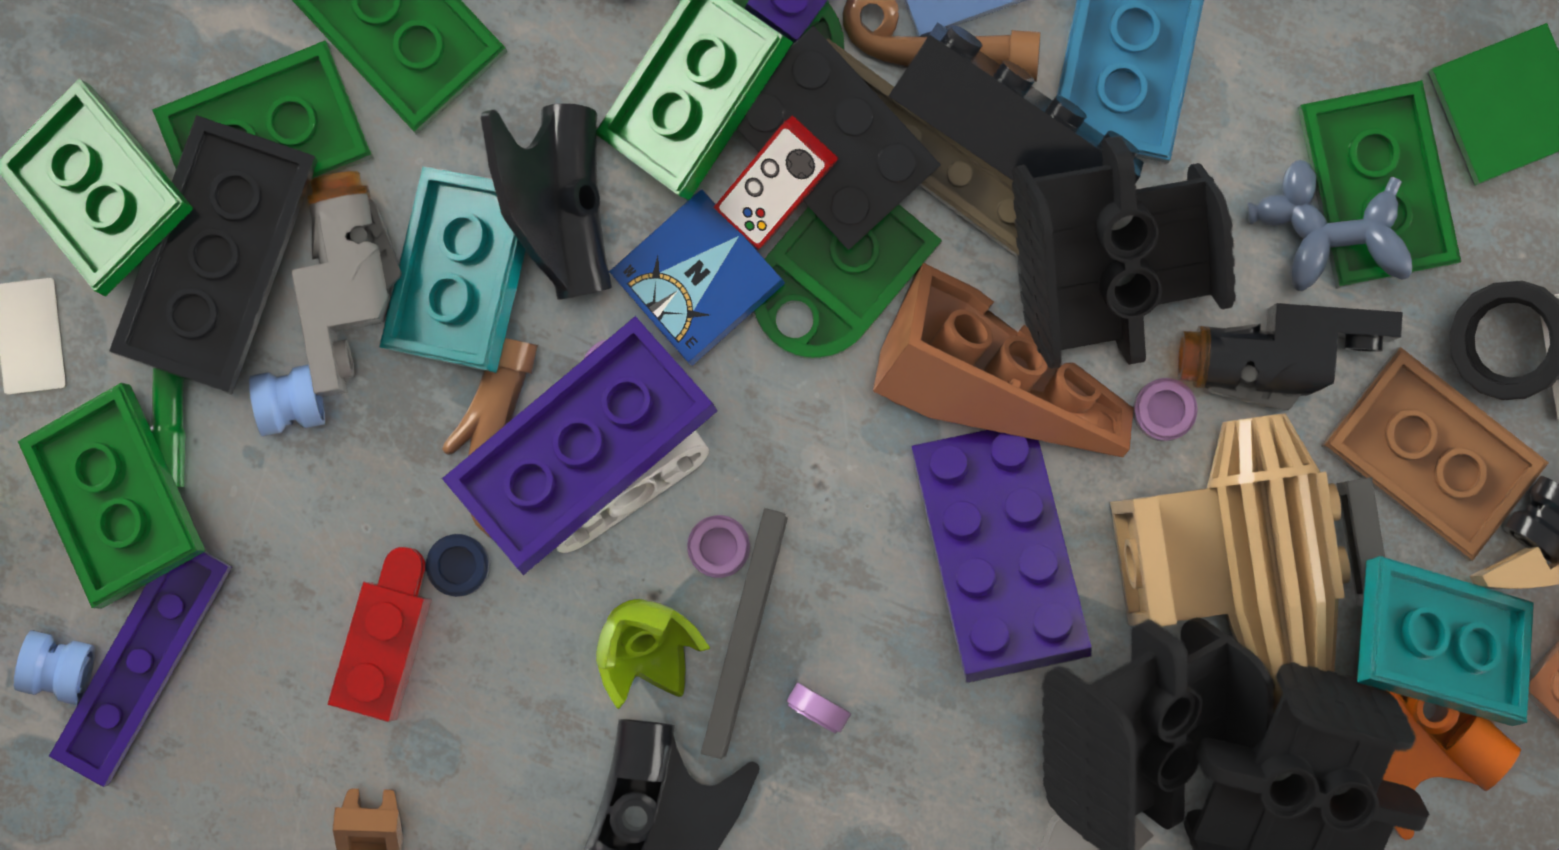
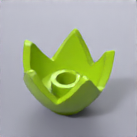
(645, 643)

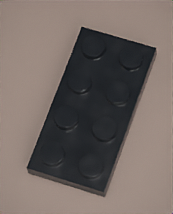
(214, 271)

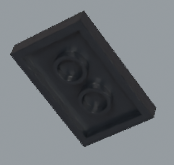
(875, 150)

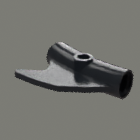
(553, 195)
(679, 809)

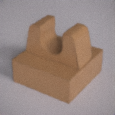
(366, 827)

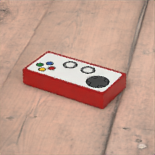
(776, 182)

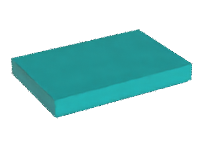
(456, 274)
(1445, 641)

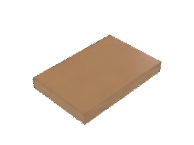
(1435, 454)

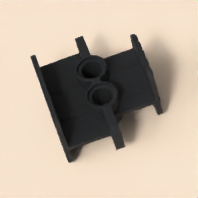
(1074, 259)
(1137, 731)
(1330, 740)

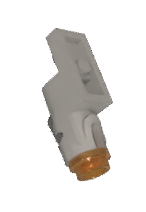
(349, 282)

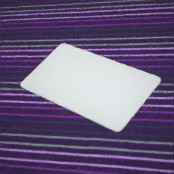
(30, 337)

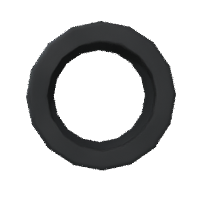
(1463, 340)

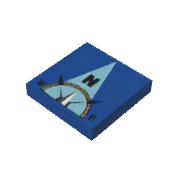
(696, 277)

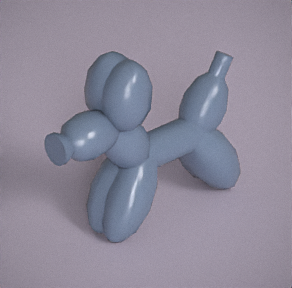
(1319, 236)

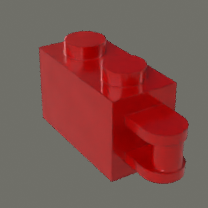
(383, 639)

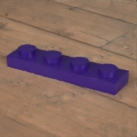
(138, 668)

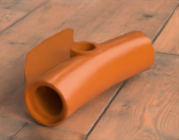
(1450, 747)

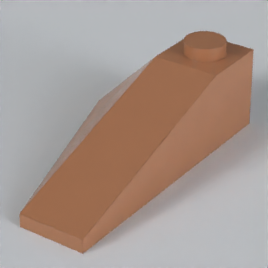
(975, 370)

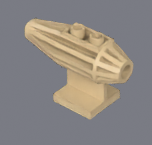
(1243, 548)

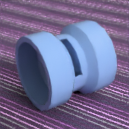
(285, 399)
(54, 667)

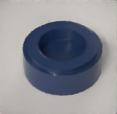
(457, 565)

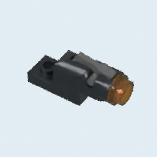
(1287, 358)

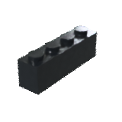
(997, 110)

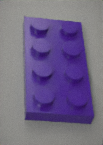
(579, 445)
(1000, 554)

